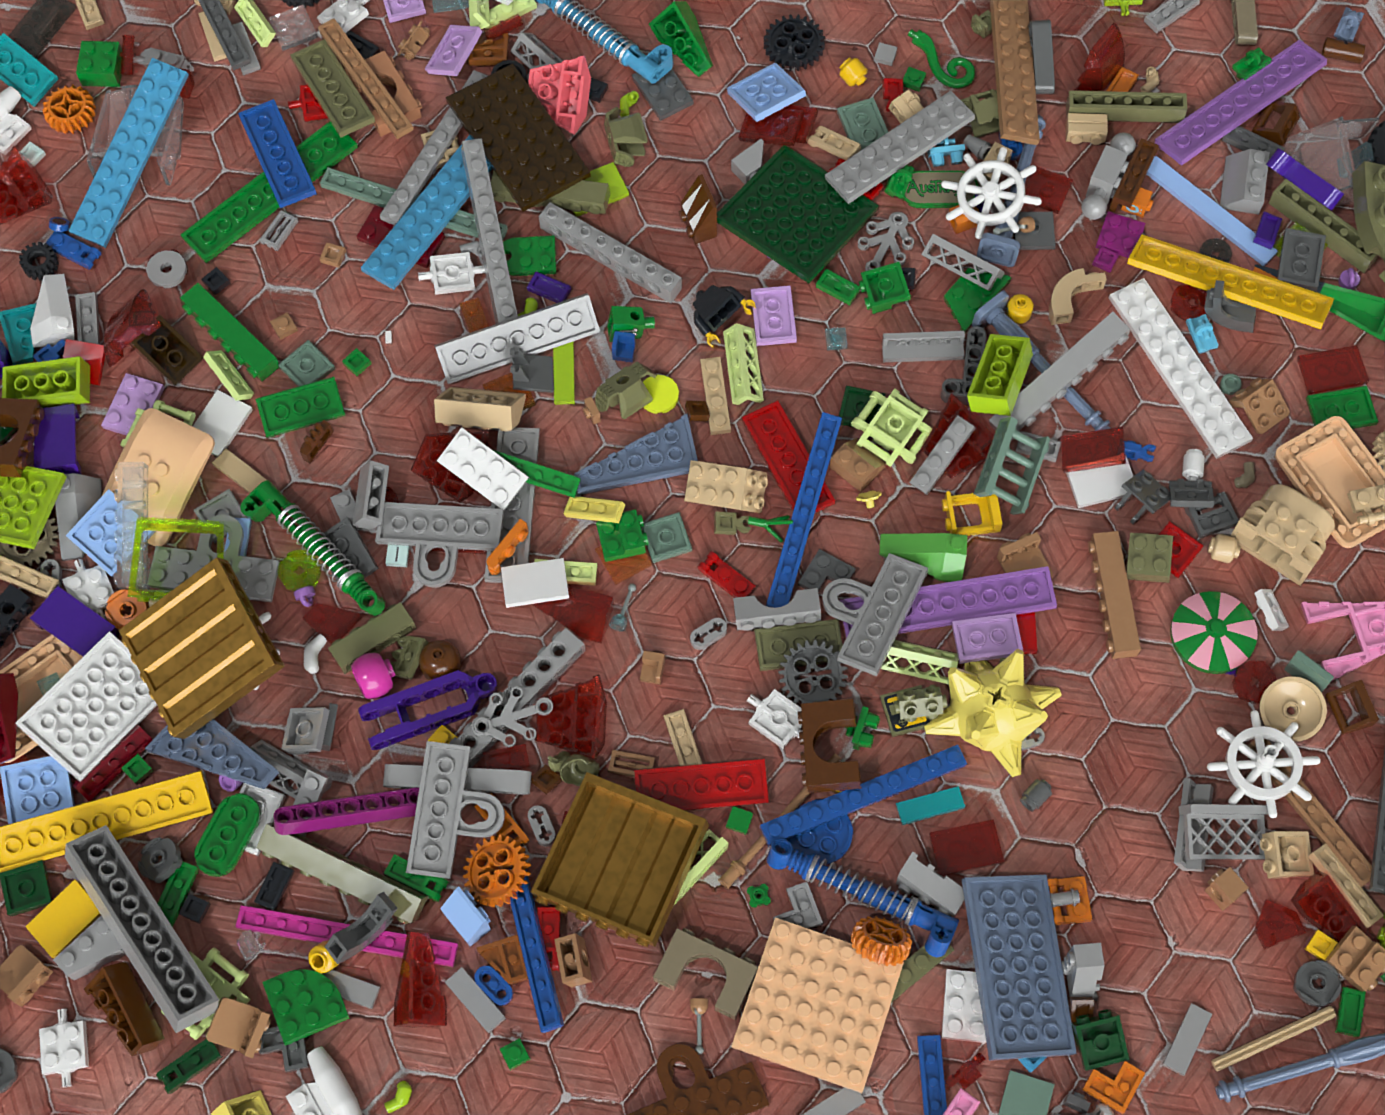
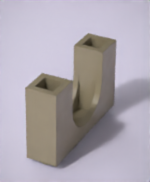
(687, 948)

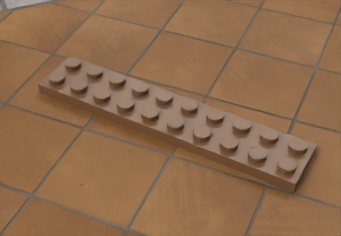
(1014, 71)

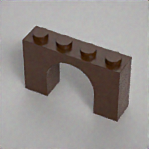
(26, 416)
(817, 719)

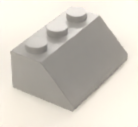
(1244, 181)

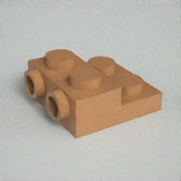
(1358, 959)

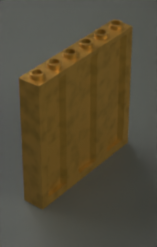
(201, 648)
(620, 860)

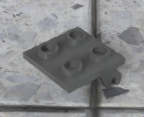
(531, 372)
(1148, 491)

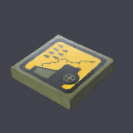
(896, 726)

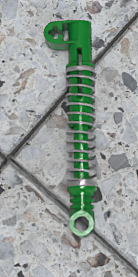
(351, 581)

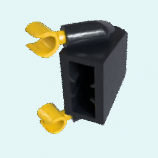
(715, 307)

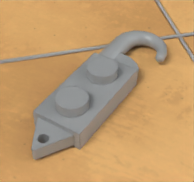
(169, 58)

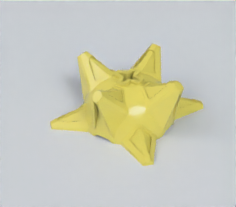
(994, 708)

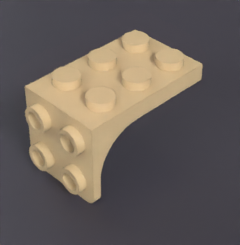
(726, 486)

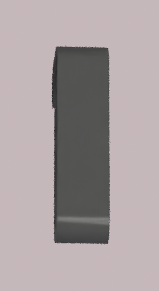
(1042, 53)
(961, 386)

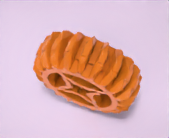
(69, 109)
(881, 941)

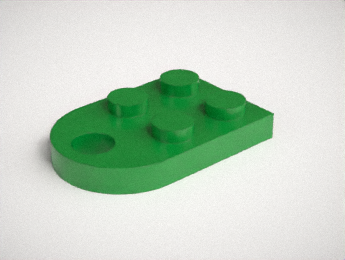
(531, 255)

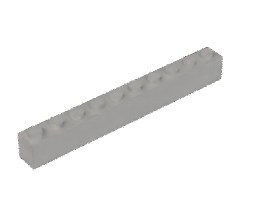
(488, 230)

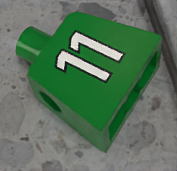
(628, 320)

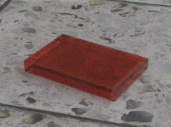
(776, 129)
(1332, 369)
(1093, 449)
(966, 847)

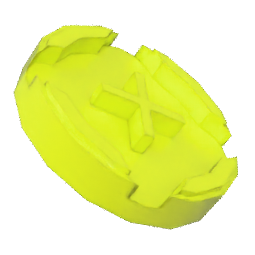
(664, 394)

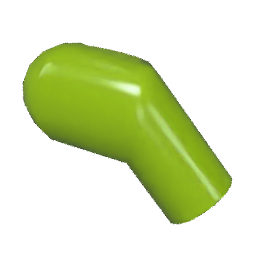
(627, 101)
(530, 306)
(401, 1099)

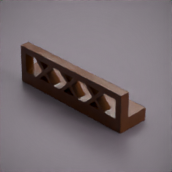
(1134, 174)

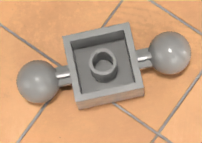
(1107, 175)

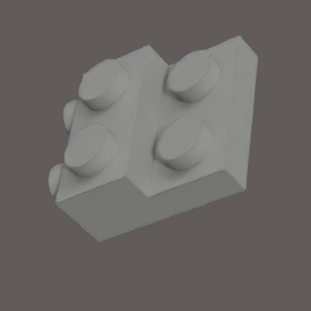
(305, 730)

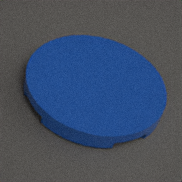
(827, 840)

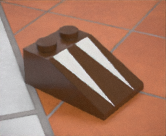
(699, 212)

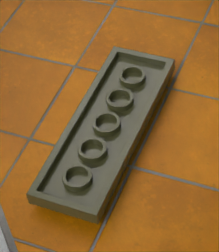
(332, 88)

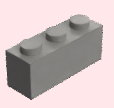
(370, 495)

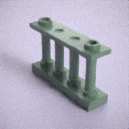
(993, 465)

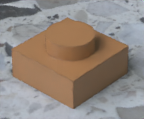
(332, 255)
(283, 326)
(591, 411)

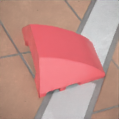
(563, 91)

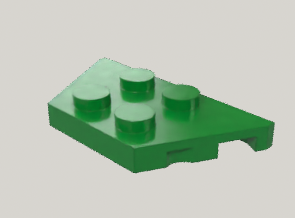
(967, 297)

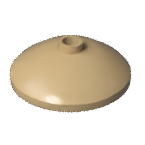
(1300, 695)

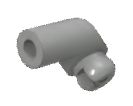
(472, 247)

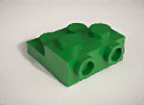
(884, 287)
(622, 538)

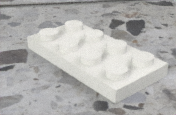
(482, 469)

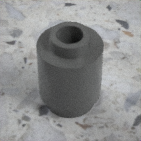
(1036, 794)

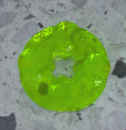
(291, 563)

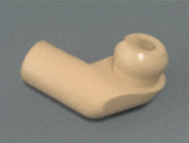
(1152, 80)

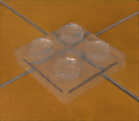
(293, 27)

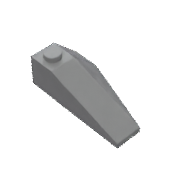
(73, 502)

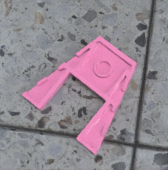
(1369, 627)

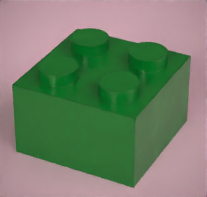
(99, 64)

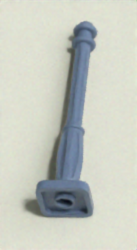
(1001, 248)
(994, 314)
(1346, 1054)

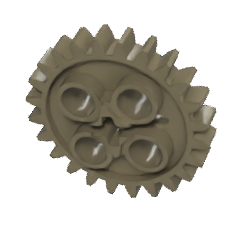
(34, 555)

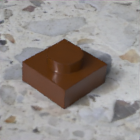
(697, 410)
(546, 779)
(1080, 1006)

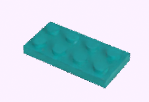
(24, 71)

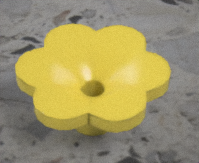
(869, 497)

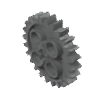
(808, 655)

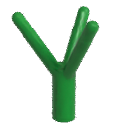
(766, 522)

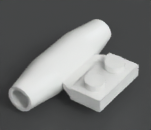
(11, 126)
(328, 1094)

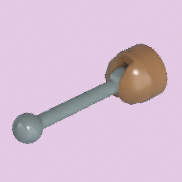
(1029, 221)
(699, 1007)

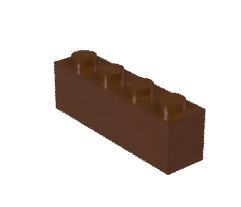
(125, 1008)

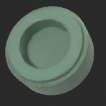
(1230, 384)

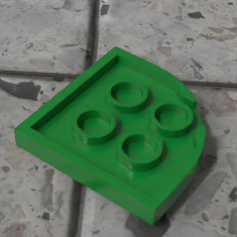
(304, 1003)

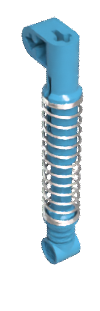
(627, 53)

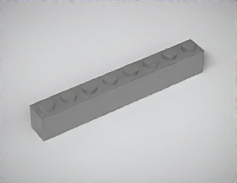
(1067, 371)

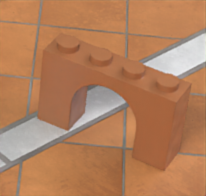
(386, 72)

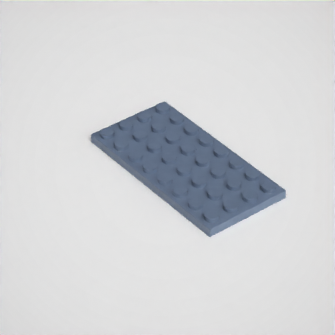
(1018, 967)

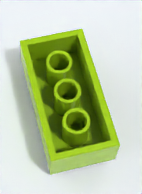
(1000, 374)
(49, 381)

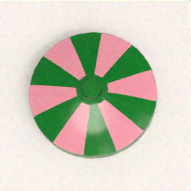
(1213, 632)

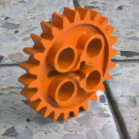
(495, 852)

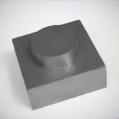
(1077, 1102)

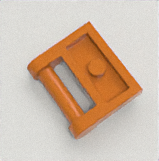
(1075, 914)

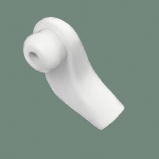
(311, 653)

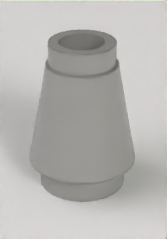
(977, 146)

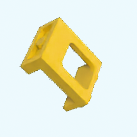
(988, 509)

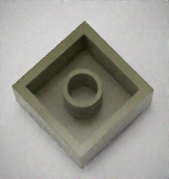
(1149, 557)

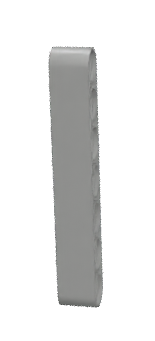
(477, 779)

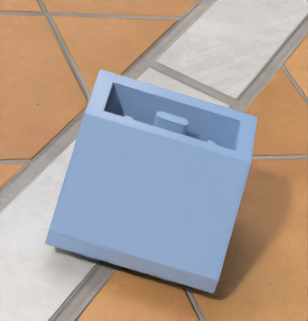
(465, 917)

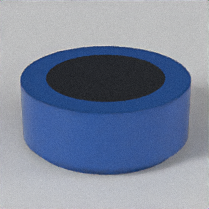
(59, 224)

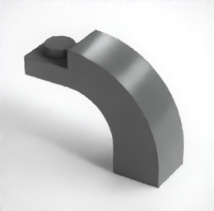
(1227, 312)
(363, 931)

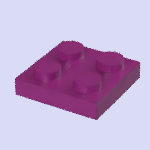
(1120, 234)

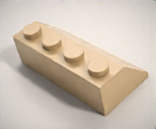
(479, 408)

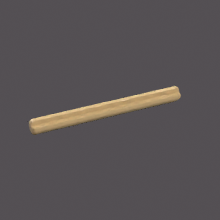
(1273, 1038)

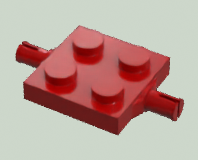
(308, 104)

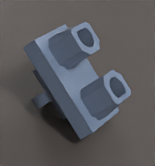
(1348, 25)

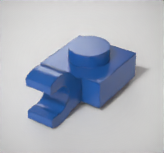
(50, 353)
(1134, 451)

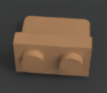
(1262, 404)
(1022, 554)
(22, 975)
(238, 1026)

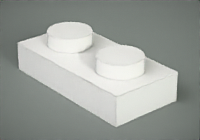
(1271, 610)

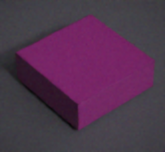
(1105, 259)

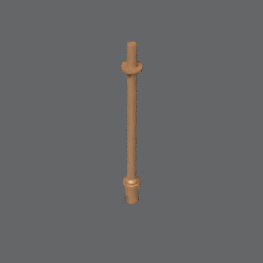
(738, 867)

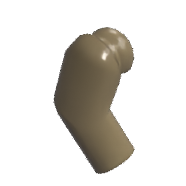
(1247, 478)

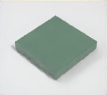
(306, 365)
(666, 537)
(1306, 668)
(1025, 1095)

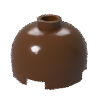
(439, 659)

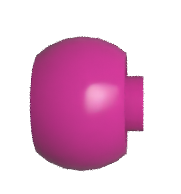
(373, 675)

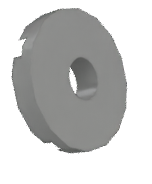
(162, 260)

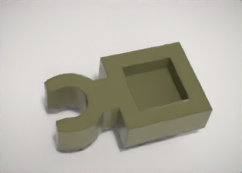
(728, 524)

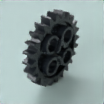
(794, 42)

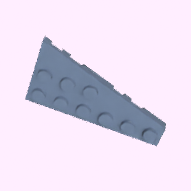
(647, 459)
(217, 752)

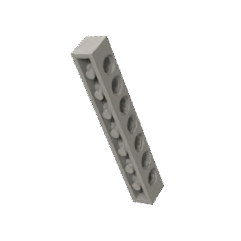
(610, 252)
(531, 671)

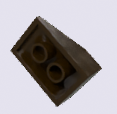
(167, 352)

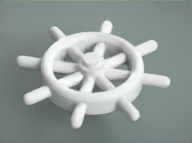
(991, 193)
(1263, 763)

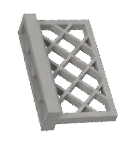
(1220, 812)

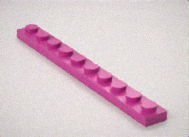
(322, 930)

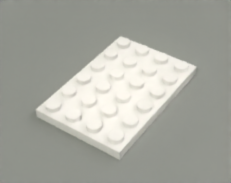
(90, 708)

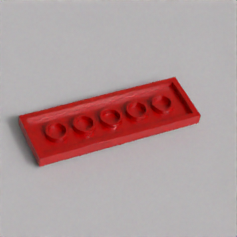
(782, 451)
(706, 784)

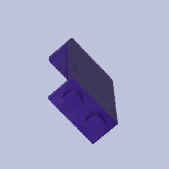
(57, 440)
(72, 622)

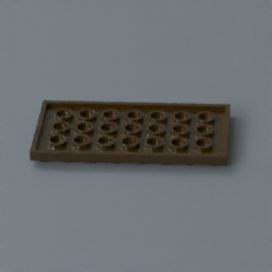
(518, 137)

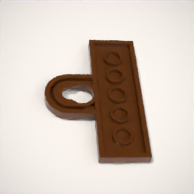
(727, 1094)

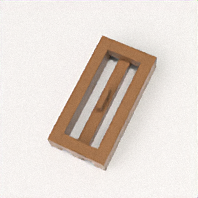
(651, 760)

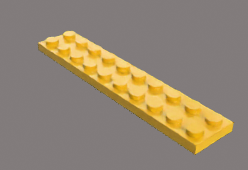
(1239, 283)
(123, 813)

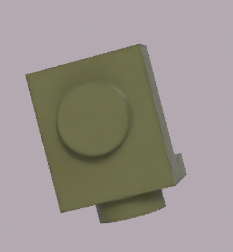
(982, 24)

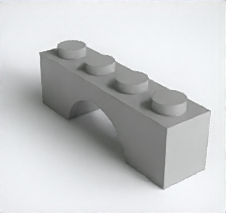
(753, 614)

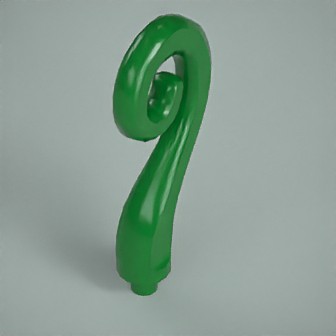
(927, 45)

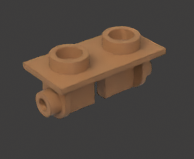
(417, 34)

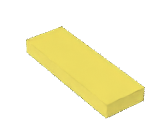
(594, 509)

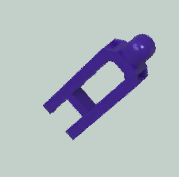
(476, 689)

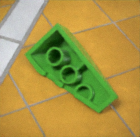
(939, 552)

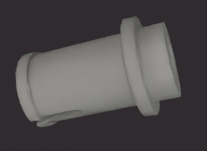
(1065, 898)

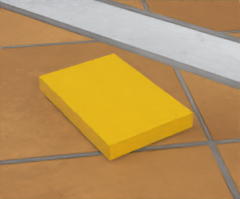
(64, 919)

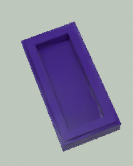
(1267, 230)
(548, 288)

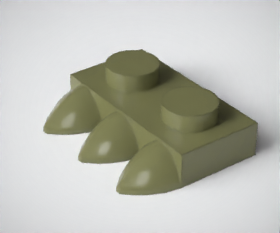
(407, 657)

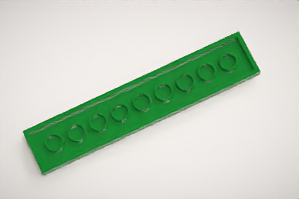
(256, 199)

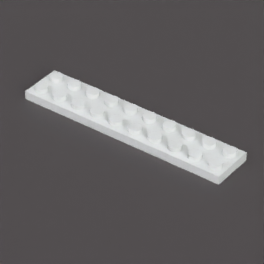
(1180, 368)

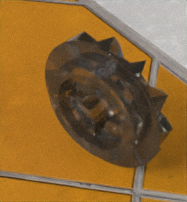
(1216, 245)

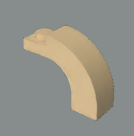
(1071, 284)

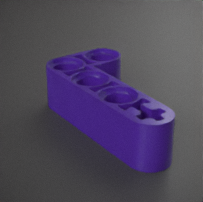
(1304, 179)

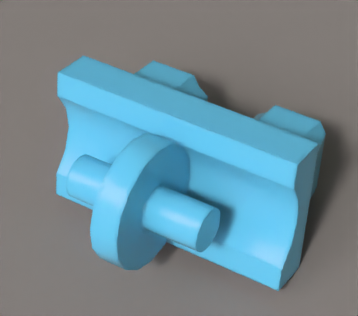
(955, 151)
(1202, 333)

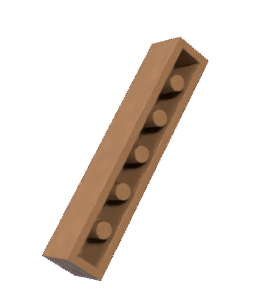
(1114, 595)

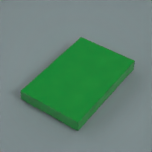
(1351, 404)

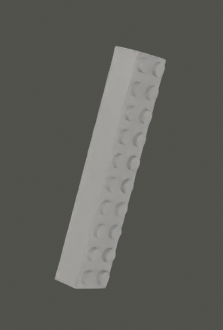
(141, 929)

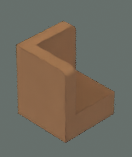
(652, 667)

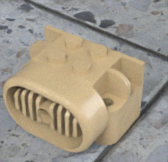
(1285, 531)

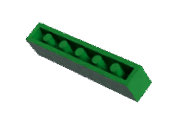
(229, 332)

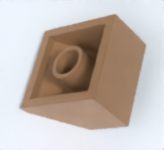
(856, 464)

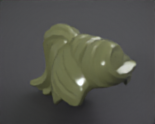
(573, 767)

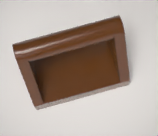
(1284, 125)
(1362, 703)

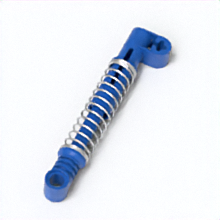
(910, 910)

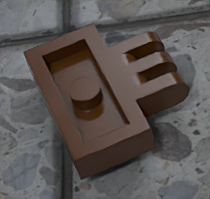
(315, 441)

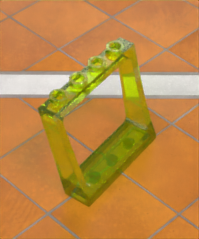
(169, 525)

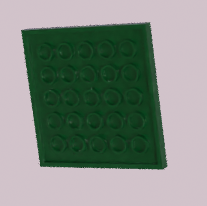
(794, 214)

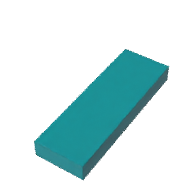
(930, 805)

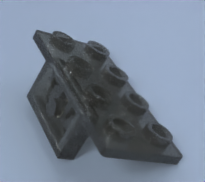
(41, 24)

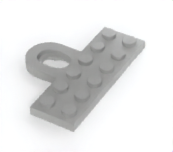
(442, 528)
(175, 565)
(881, 614)
(440, 809)

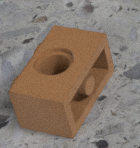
(1225, 888)
(573, 960)

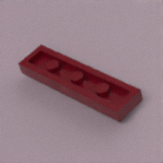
(111, 764)

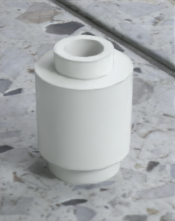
(1193, 464)

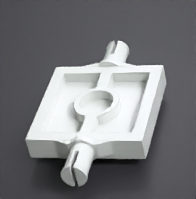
(345, 12)
(452, 273)
(90, 587)
(776, 718)
(64, 1048)

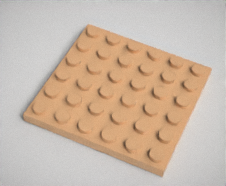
(816, 1006)

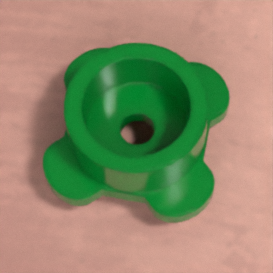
(754, 900)

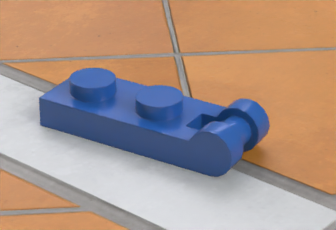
(73, 249)

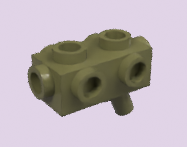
(920, 703)

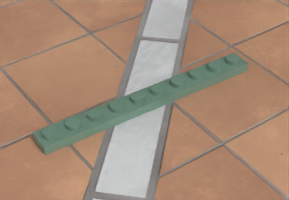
(380, 196)

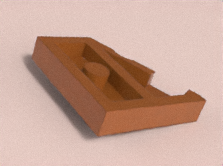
(490, 52)
(505, 958)

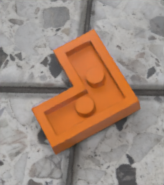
(1115, 1092)

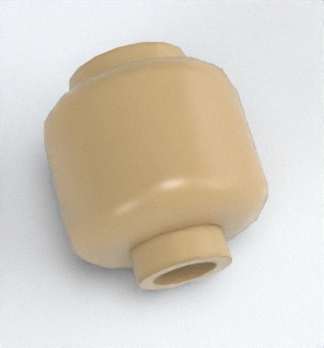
(1223, 548)

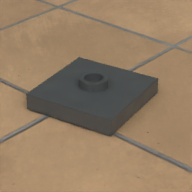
(1043, 235)

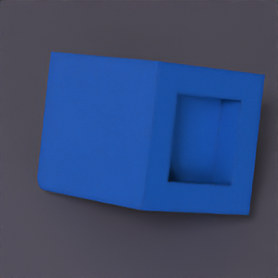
(623, 346)

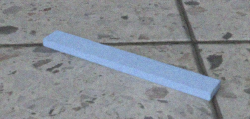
(1209, 210)

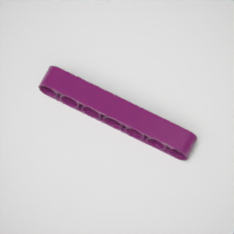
(339, 807)

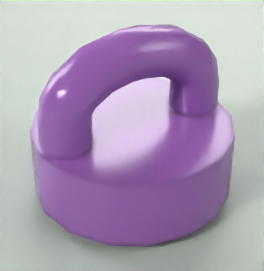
(1349, 279)
(305, 593)
(229, 784)

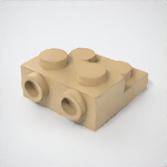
(1287, 854)

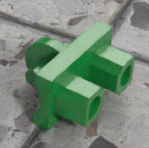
(1251, 64)
(899, 182)
(860, 738)

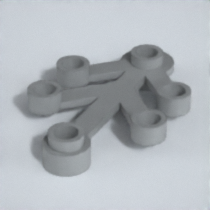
(887, 240)
(508, 718)

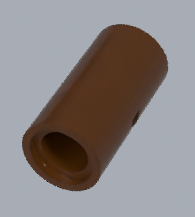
(1339, 50)

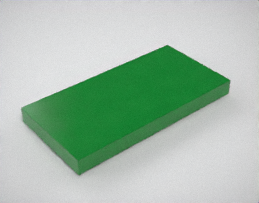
(300, 407)

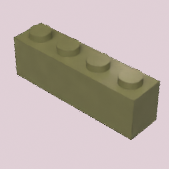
(372, 637)

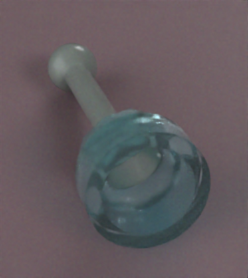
(619, 621)

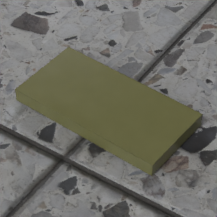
(776, 641)

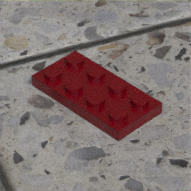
(375, 230)

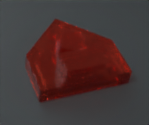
(1277, 925)
(966, 1074)

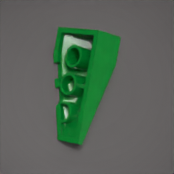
(680, 31)

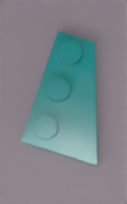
(17, 332)

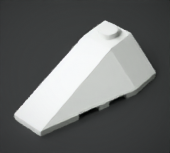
(52, 313)

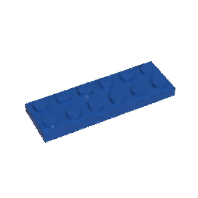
(277, 153)

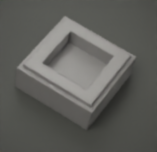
(885, 54)

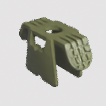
(985, 112)
(627, 133)
(626, 390)

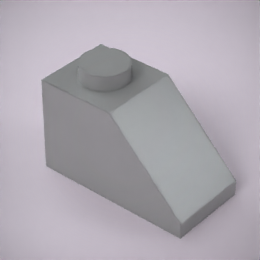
(748, 162)

